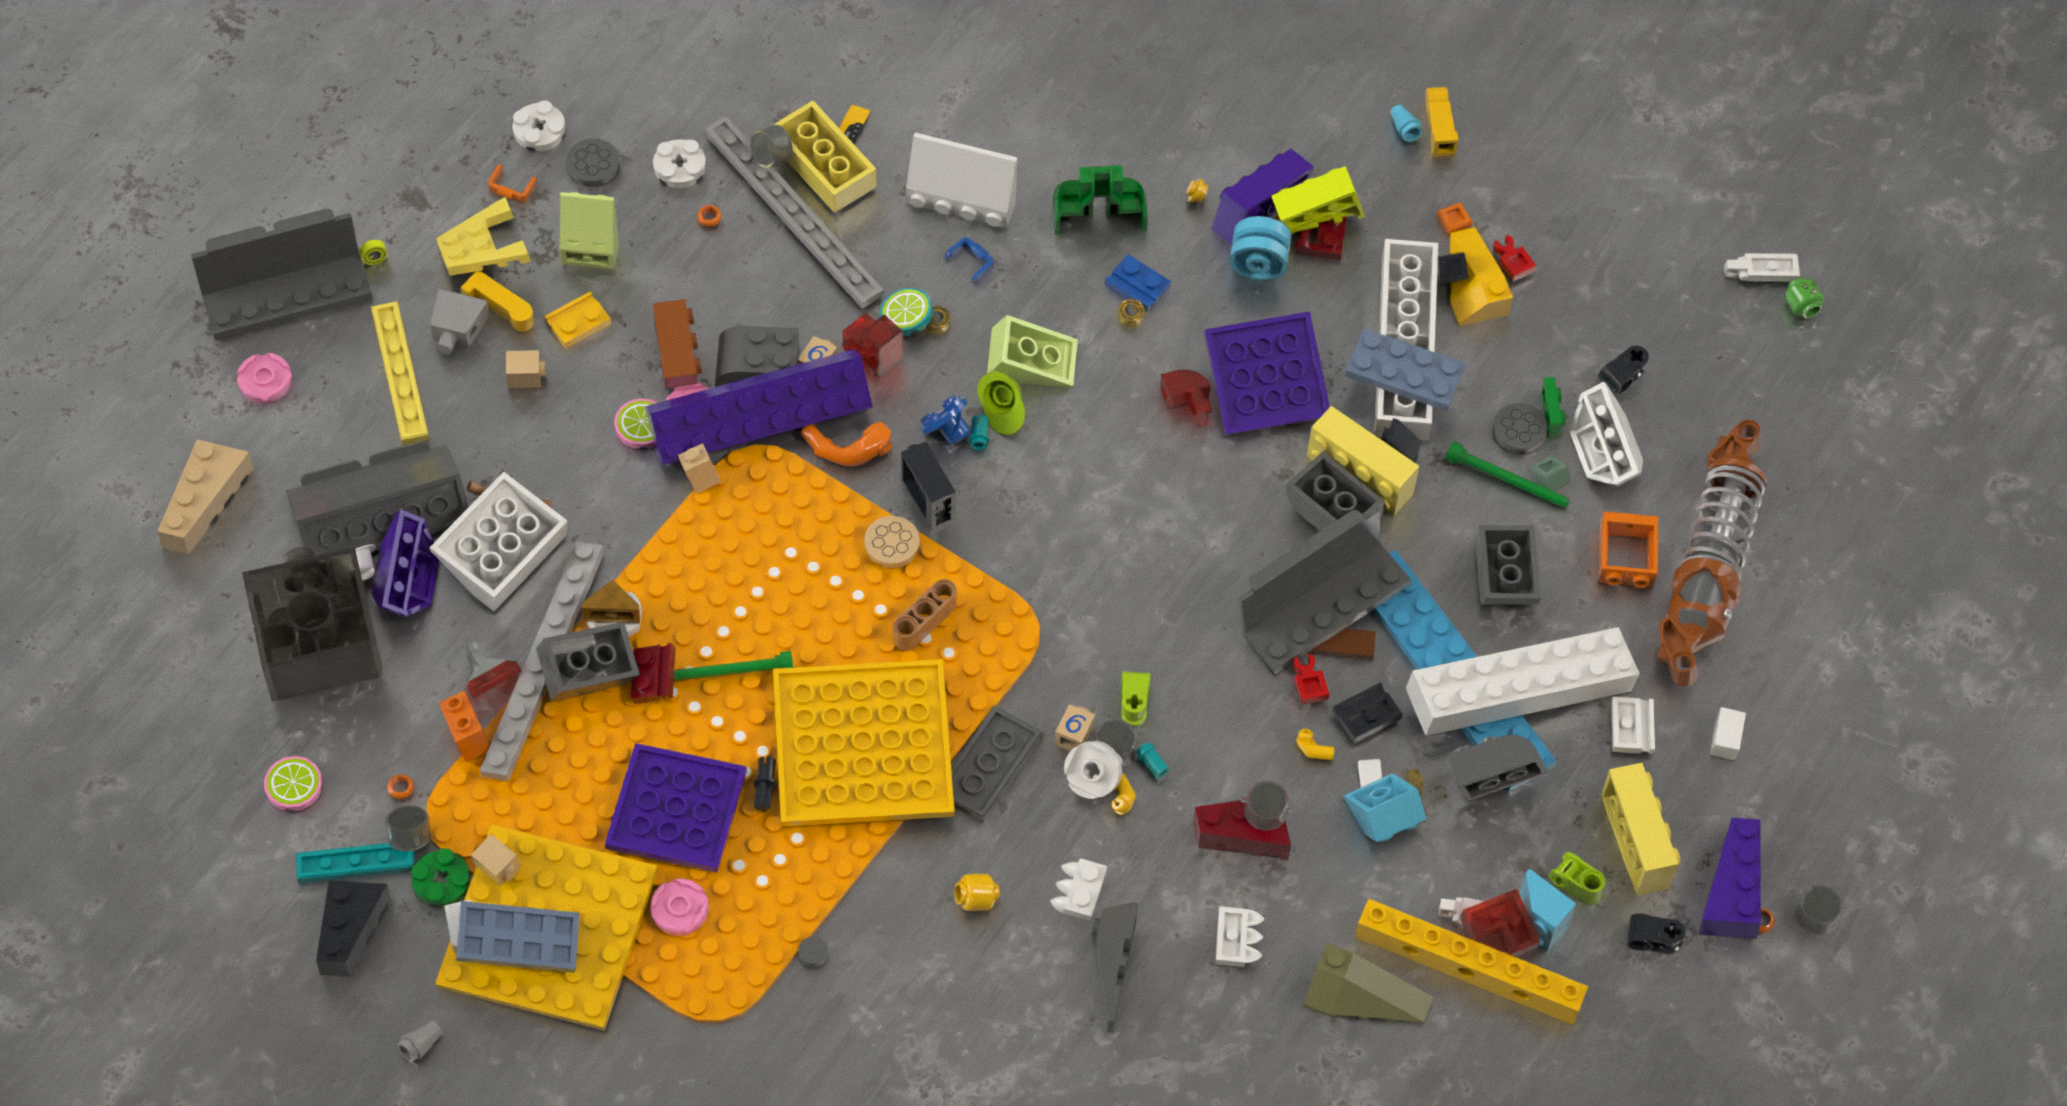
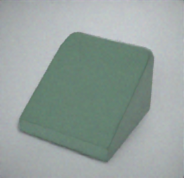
(1551, 473)

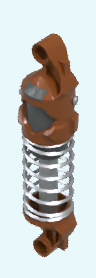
(1709, 579)

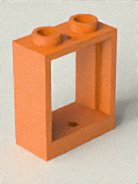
(1628, 526)

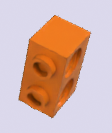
(465, 726)

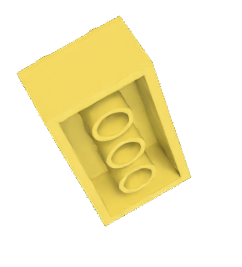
(827, 158)
(1365, 457)
(1640, 828)

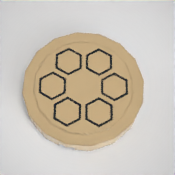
(892, 541)

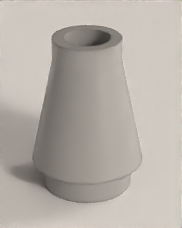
(418, 1042)

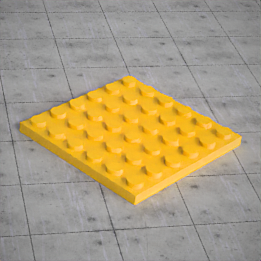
(862, 743)
(560, 876)

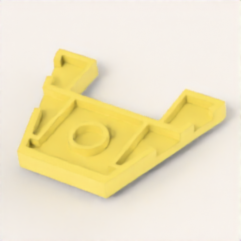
(471, 246)

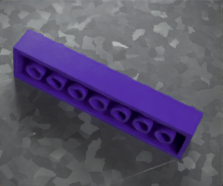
(759, 406)

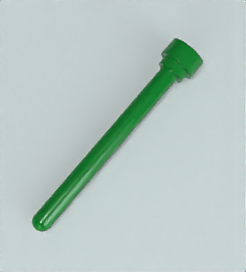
(1459, 455)
(783, 660)

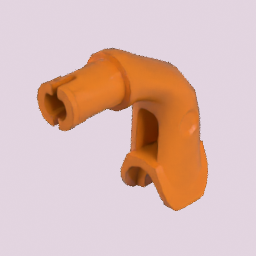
(872, 443)

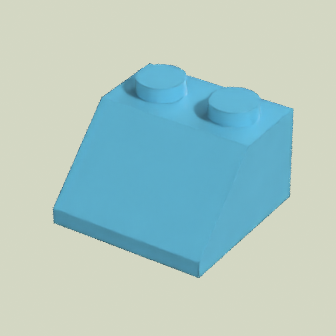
(1386, 807)
(1547, 909)

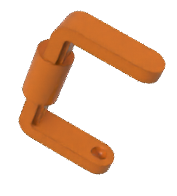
(508, 192)

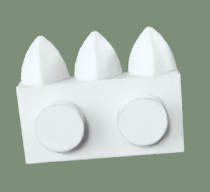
(1081, 890)
(1235, 935)

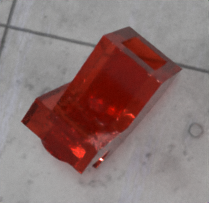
(1184, 389)

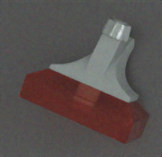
(487, 671)

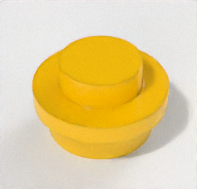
(1196, 191)

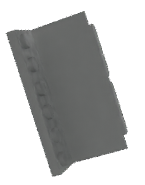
(280, 274)
(357, 504)
(1321, 591)

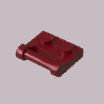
(1329, 241)

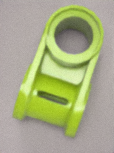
(1135, 695)
(1573, 877)

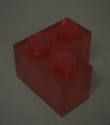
(876, 341)
(1504, 916)

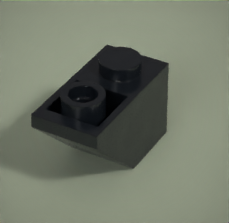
(1402, 440)

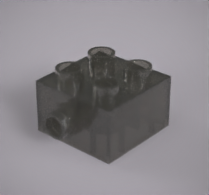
(312, 623)

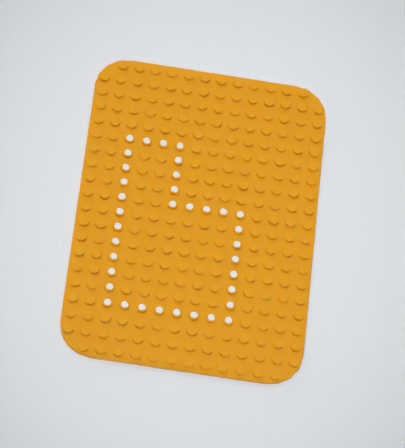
(730, 579)

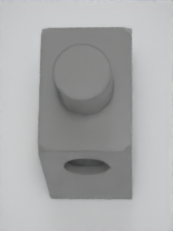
(457, 320)

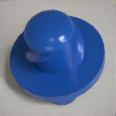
(948, 420)

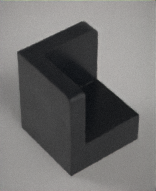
(1452, 267)

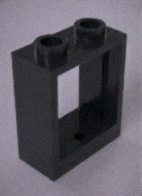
(928, 485)

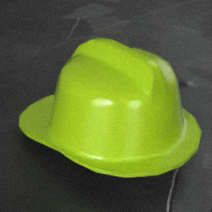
(1001, 402)

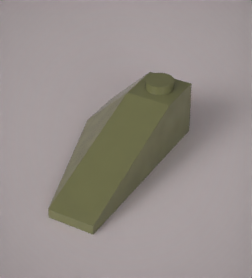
(1357, 988)

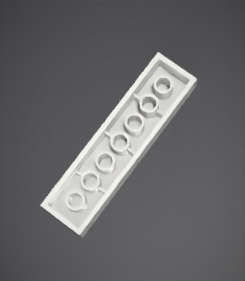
(1408, 316)
(1522, 681)

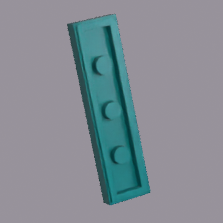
(352, 862)

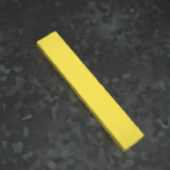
(400, 373)

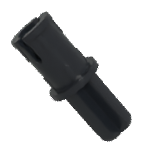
(764, 784)

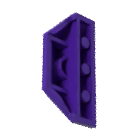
(405, 567)

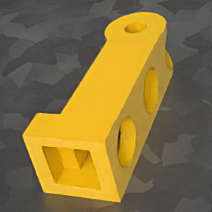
(1440, 121)
(500, 301)

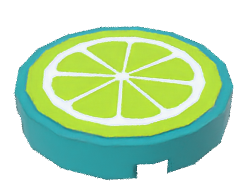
(908, 309)

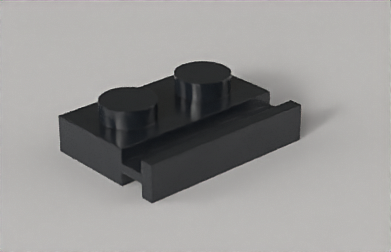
(1367, 712)

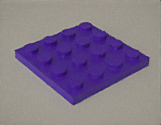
(1267, 373)
(676, 807)

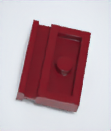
(656, 673)

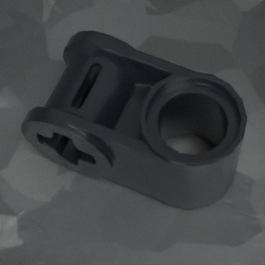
(1625, 369)
(1651, 934)

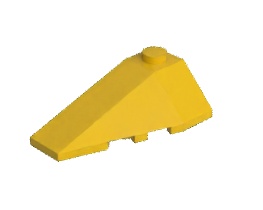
(1486, 290)

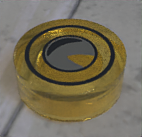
(1131, 312)
(940, 320)

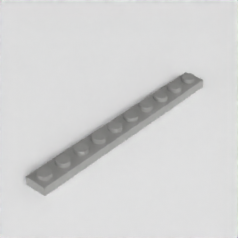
(795, 214)
(531, 683)

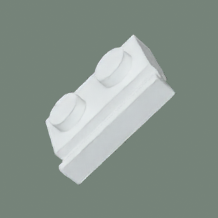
(1632, 725)

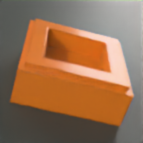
(1454, 218)

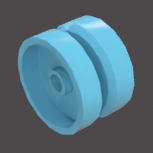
(1260, 248)

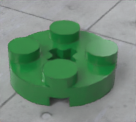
(437, 863)

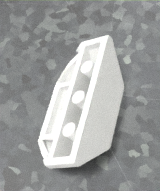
(1605, 438)

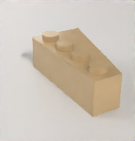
(200, 495)

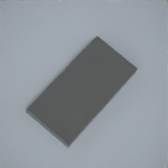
(991, 762)

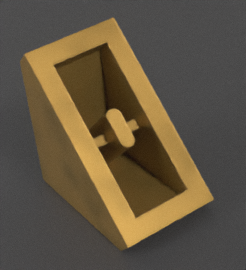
(611, 605)

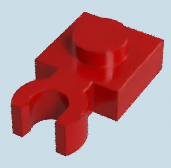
(1514, 261)
(1310, 684)

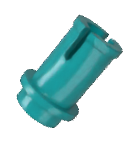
(978, 439)
(1153, 761)

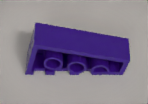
(1254, 192)
(1736, 890)

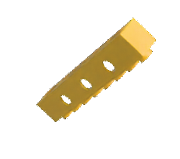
(1471, 961)

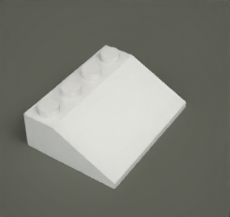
(961, 180)
(499, 540)

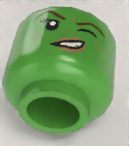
(1804, 298)

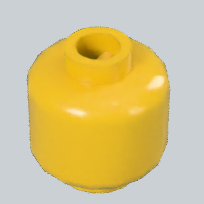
(976, 892)

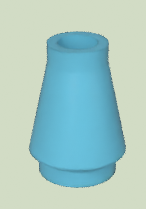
(1407, 125)

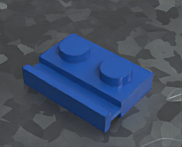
(1137, 282)

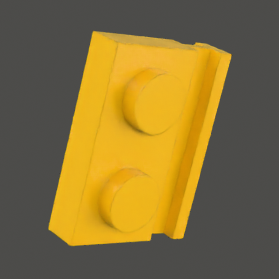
(577, 320)

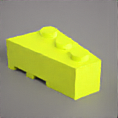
(1318, 200)

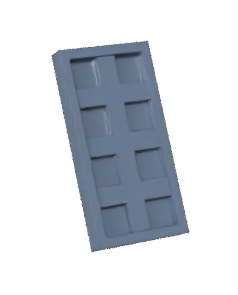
(1405, 369)
(517, 936)

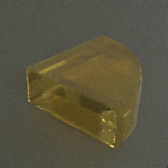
(1415, 779)

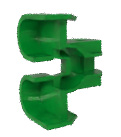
(1095, 182)

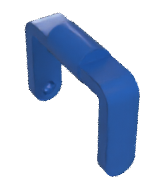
(977, 250)

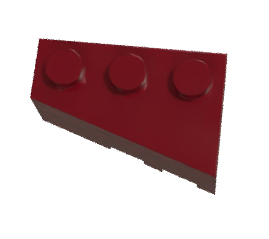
(1227, 829)

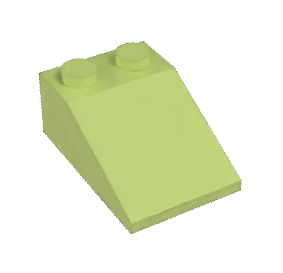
(1032, 353)

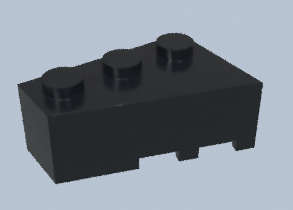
(347, 922)

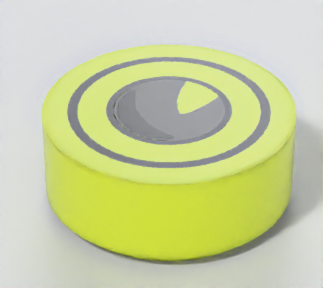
(373, 252)

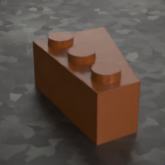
(676, 343)

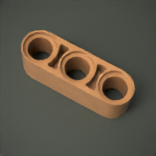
(928, 603)

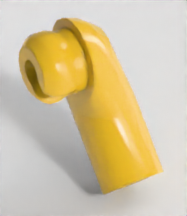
(1311, 748)
(1125, 797)

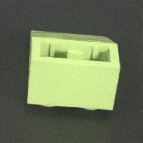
(588, 230)

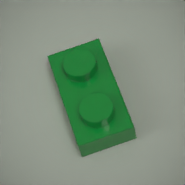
(1551, 399)

